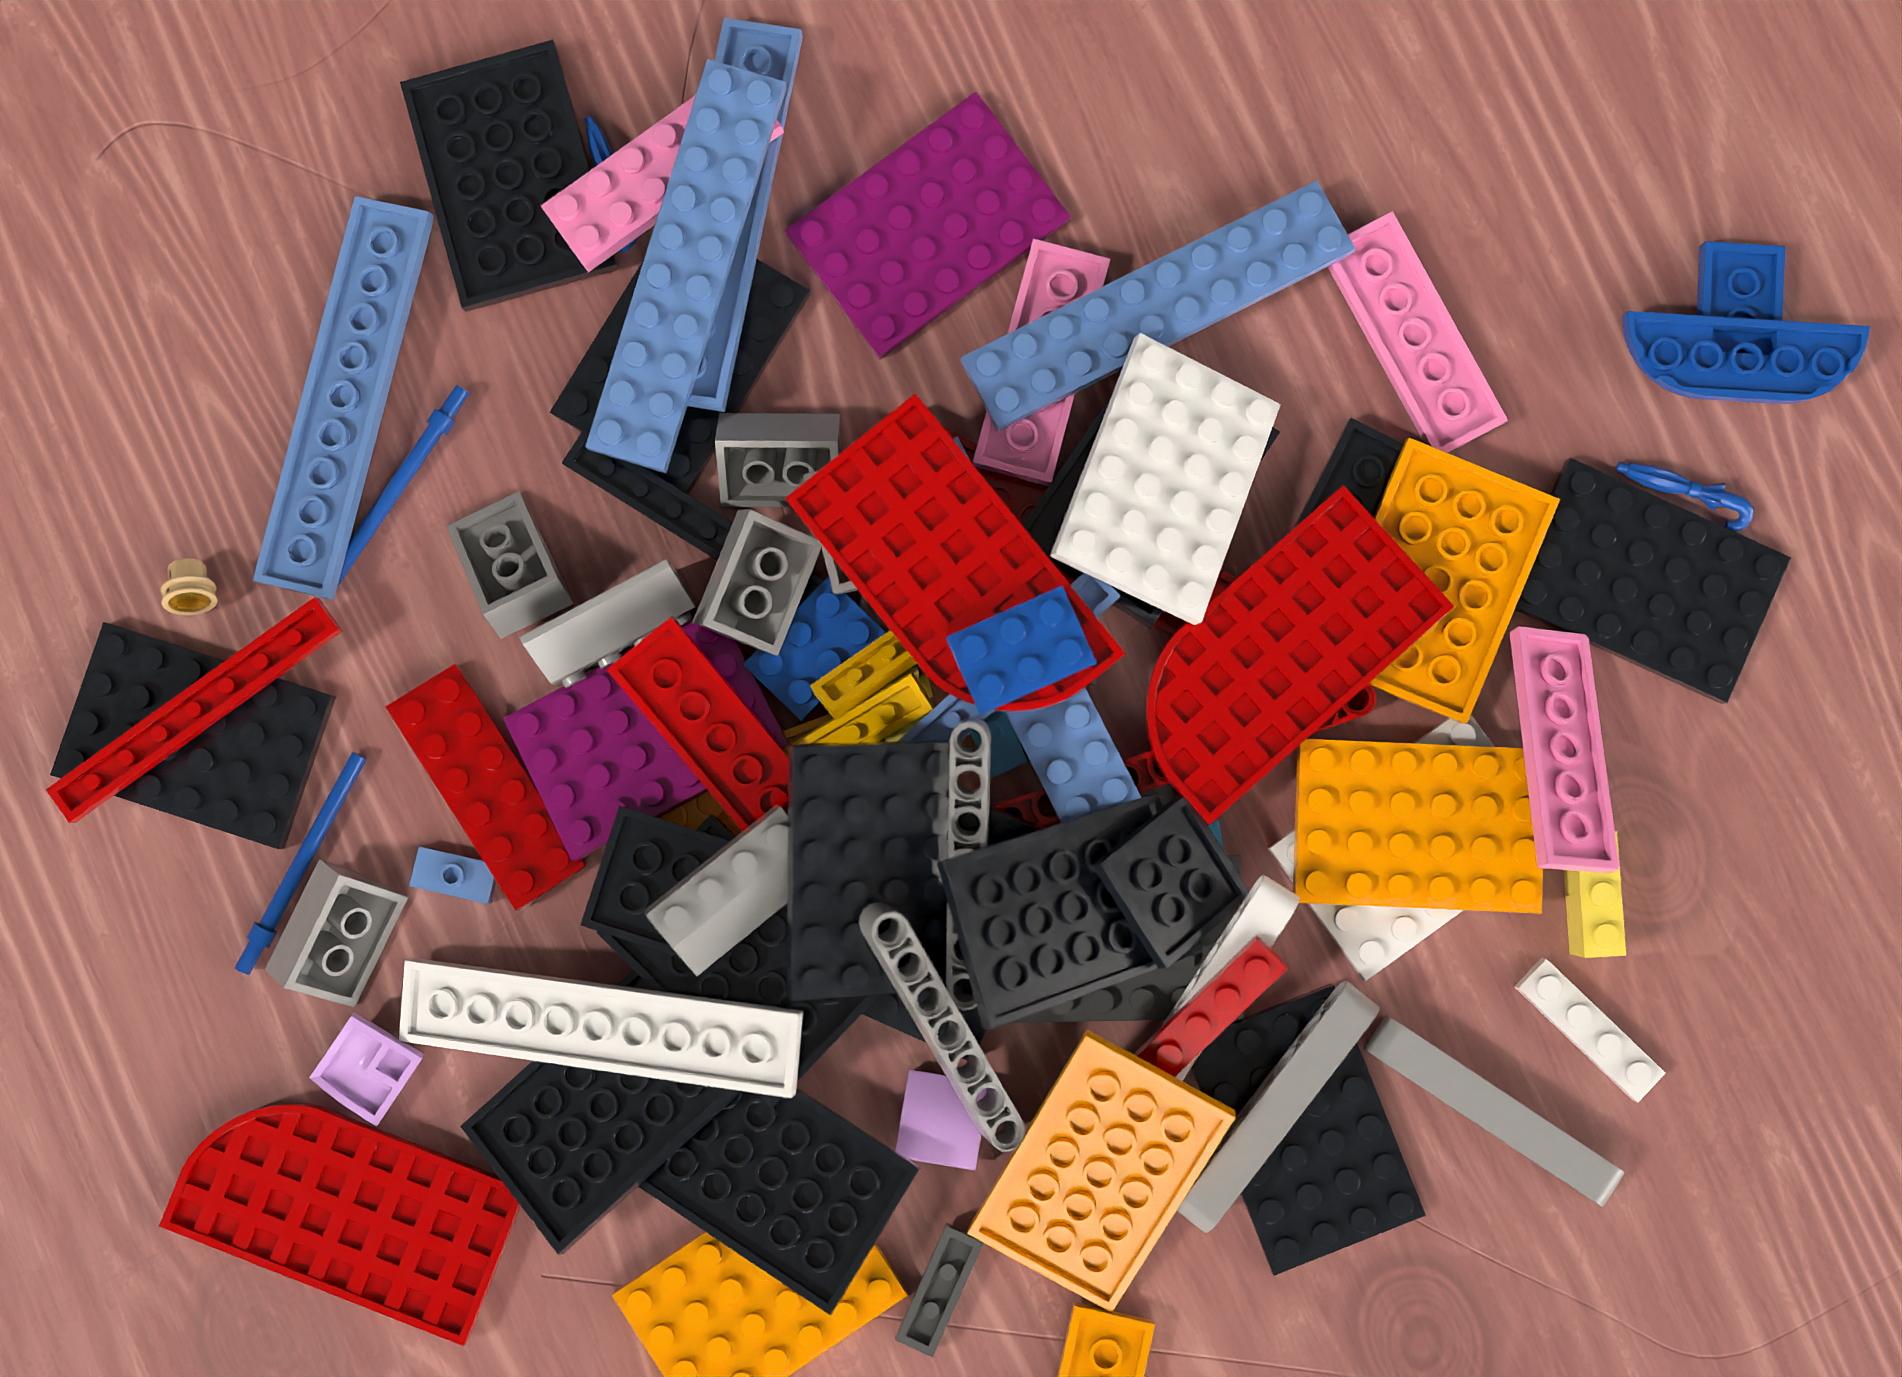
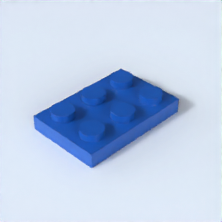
(820, 638)
(1021, 650)

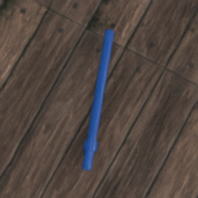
(439, 422)
(263, 932)

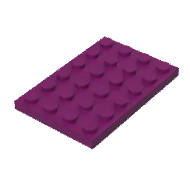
(927, 225)
(600, 752)

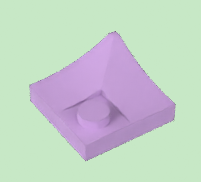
(366, 1068)

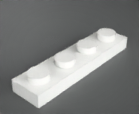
(1590, 1029)

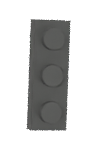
(939, 1290)

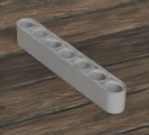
(964, 841)
(930, 1014)
(1278, 1104)
(1494, 1111)

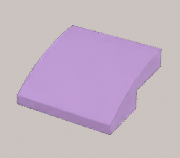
(936, 1124)

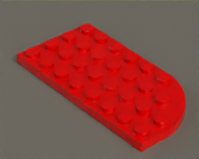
(935, 547)
(1284, 652)
(349, 1213)

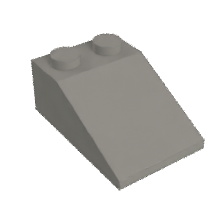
(509, 565)

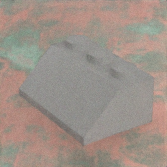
(768, 453)
(758, 581)
(335, 934)

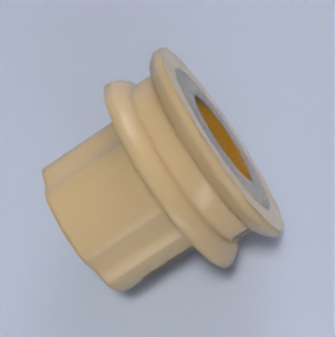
(188, 588)

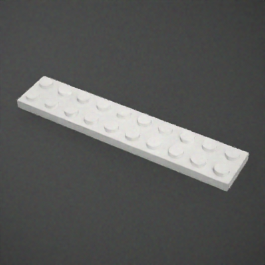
(601, 1026)

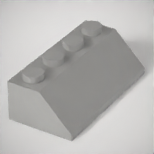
(609, 624)
(727, 894)

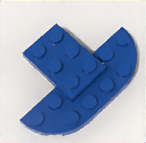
(1738, 339)

